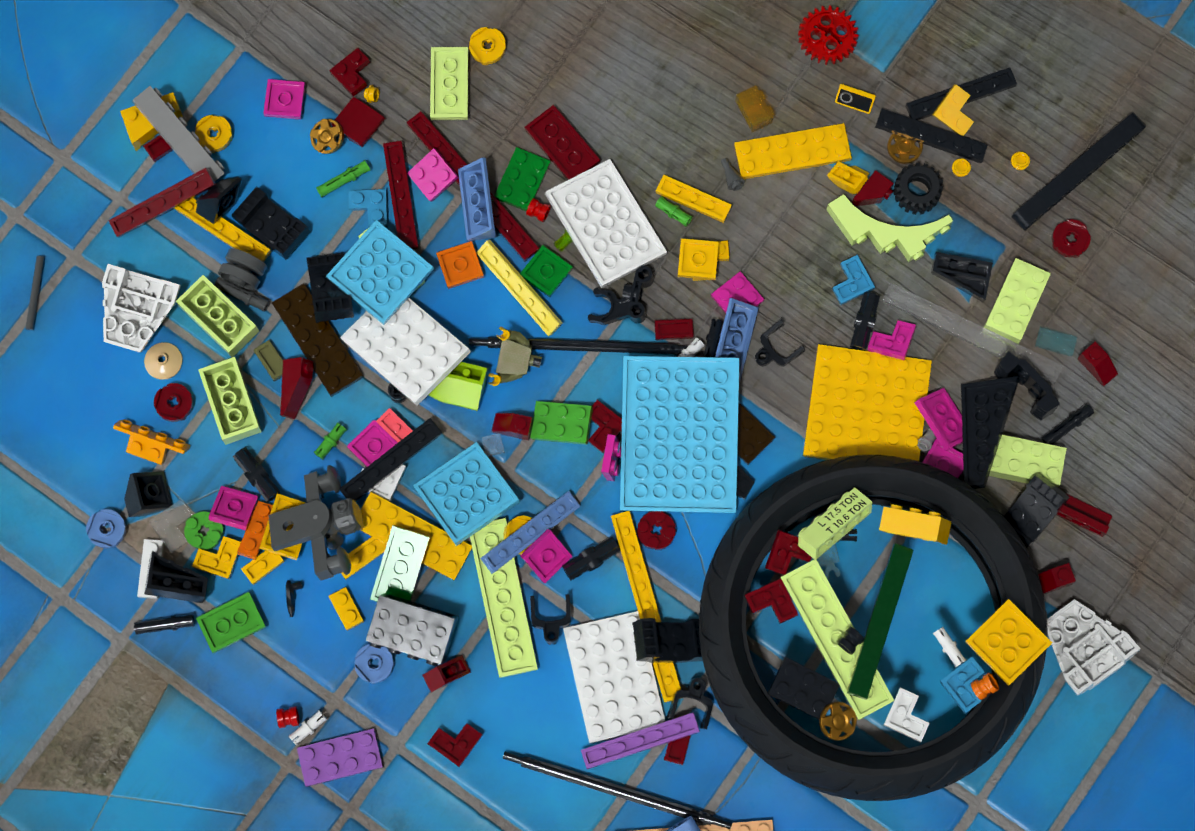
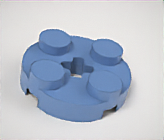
(97, 535)
(373, 675)

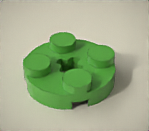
(197, 540)

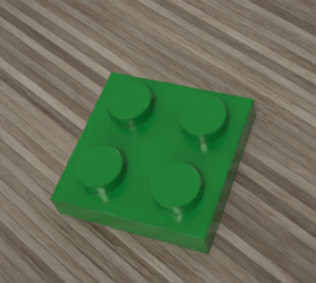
(546, 271)

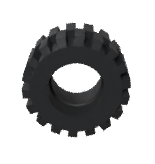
(920, 174)

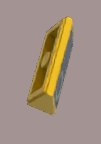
(855, 98)

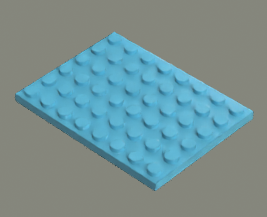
(679, 434)

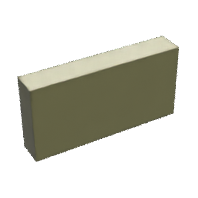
(270, 359)

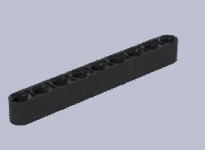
(1078, 171)

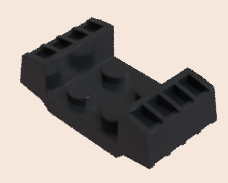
(270, 223)
(328, 299)
(1036, 385)
(1035, 508)
(667, 641)

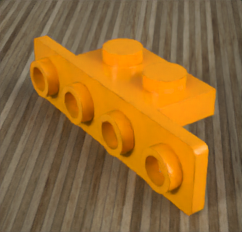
(149, 444)

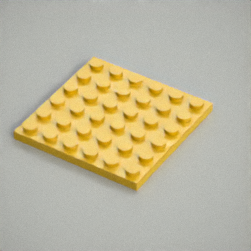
(865, 404)

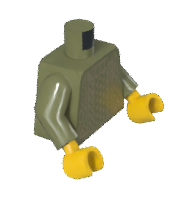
(513, 357)

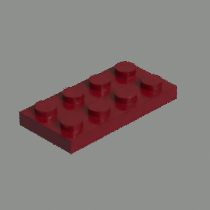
(561, 143)

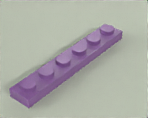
(640, 741)

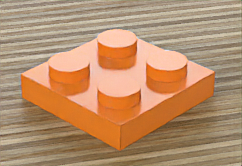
(460, 265)

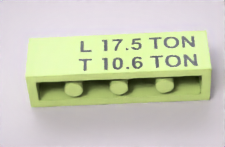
(834, 523)

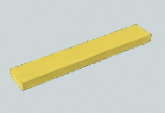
(519, 287)

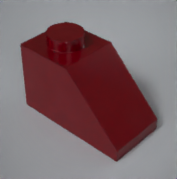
(874, 190)
(1098, 363)
(512, 425)
(1056, 578)
(446, 673)

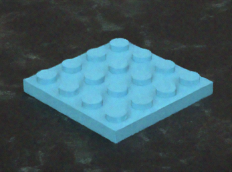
(380, 272)
(466, 494)

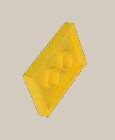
(281, 503)

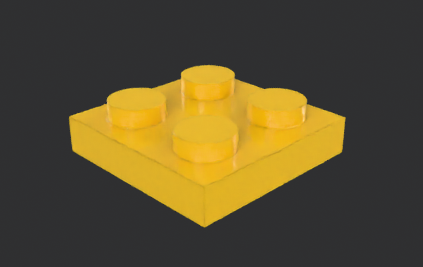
(698, 259)

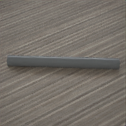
(34, 293)

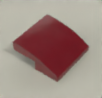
(358, 121)

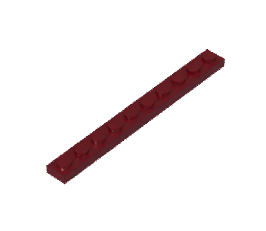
(502, 219)

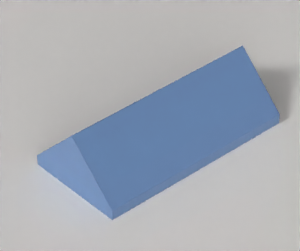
(476, 201)
(737, 332)

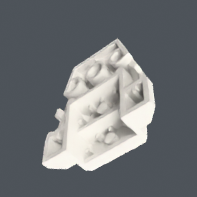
(134, 306)
(1087, 646)

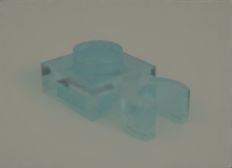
(828, 560)

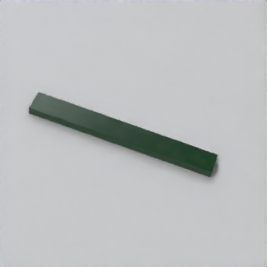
(880, 621)

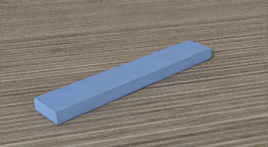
(530, 532)

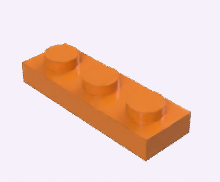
(254, 533)

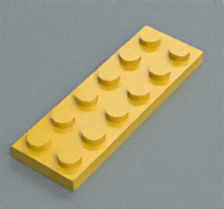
(792, 151)
(441, 552)

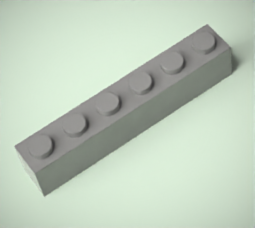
(175, 133)

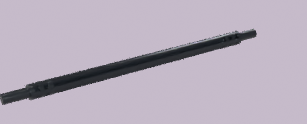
(588, 345)
(616, 790)

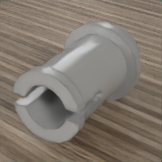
(926, 441)

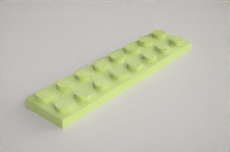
(503, 606)
(826, 624)

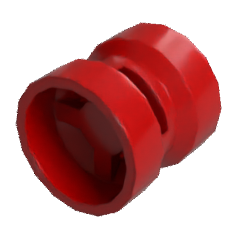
(538, 210)
(287, 717)

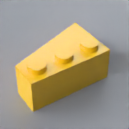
(139, 127)
(914, 524)

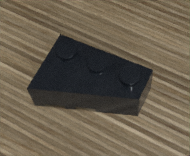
(963, 273)
(173, 581)

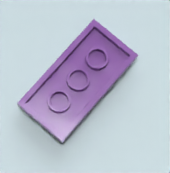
(339, 757)

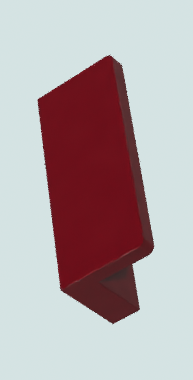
(1085, 516)

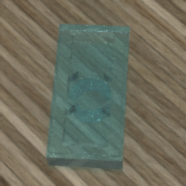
(1055, 341)

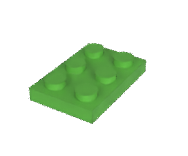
(561, 422)
(231, 622)

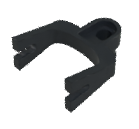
(770, 353)
(551, 627)
(696, 694)

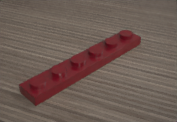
(400, 193)
(162, 202)

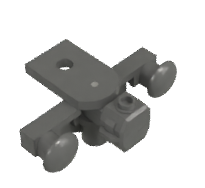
(319, 524)

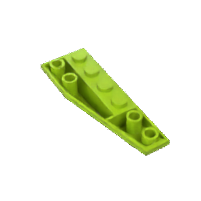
(462, 386)

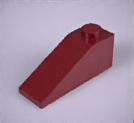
(295, 384)

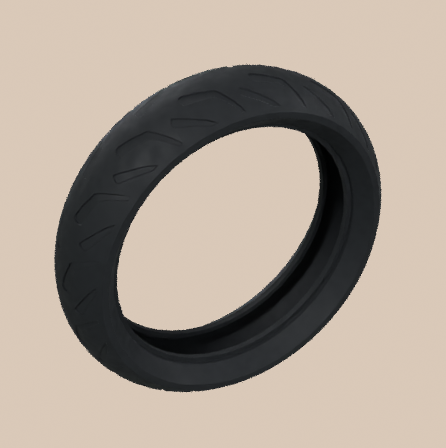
(754, 713)

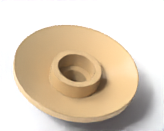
(165, 369)

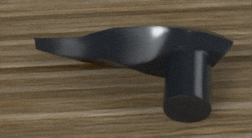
(290, 587)

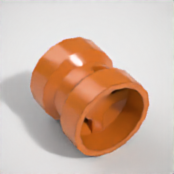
(985, 686)

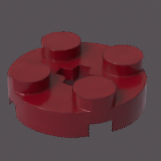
(1080, 234)
(178, 412)
(667, 531)

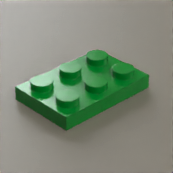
(522, 179)

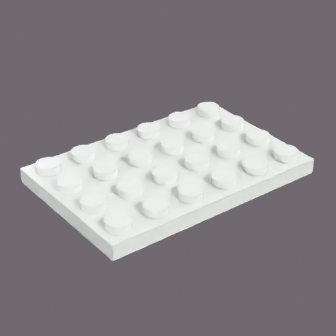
(605, 223)
(407, 350)
(612, 686)

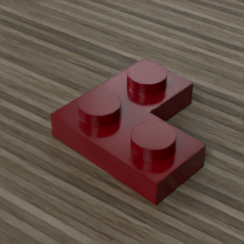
(347, 71)
(608, 423)
(783, 549)
(774, 596)
(455, 749)

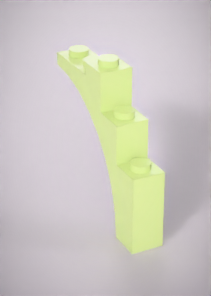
(909, 240)

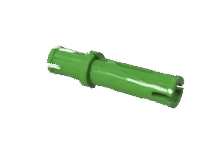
(343, 178)

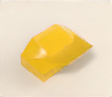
(848, 177)

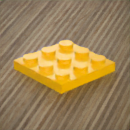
(1008, 642)

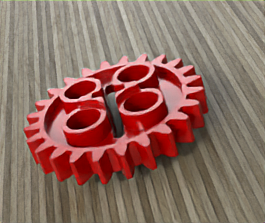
(818, 47)

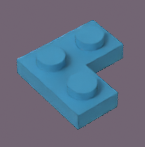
(372, 200)
(857, 282)
(958, 684)

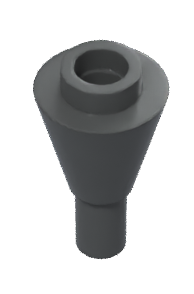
(733, 178)

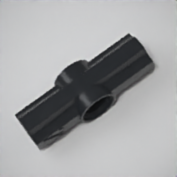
(864, 321)
(256, 474)
(591, 558)

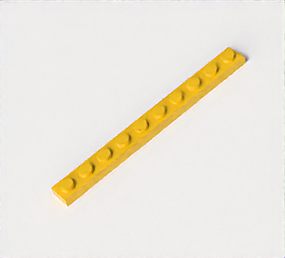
(643, 594)

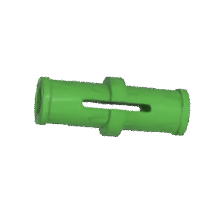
(673, 211)
(330, 441)

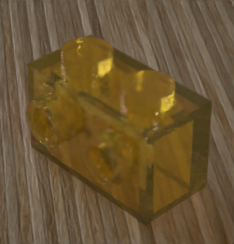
(754, 108)

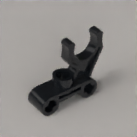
(630, 300)

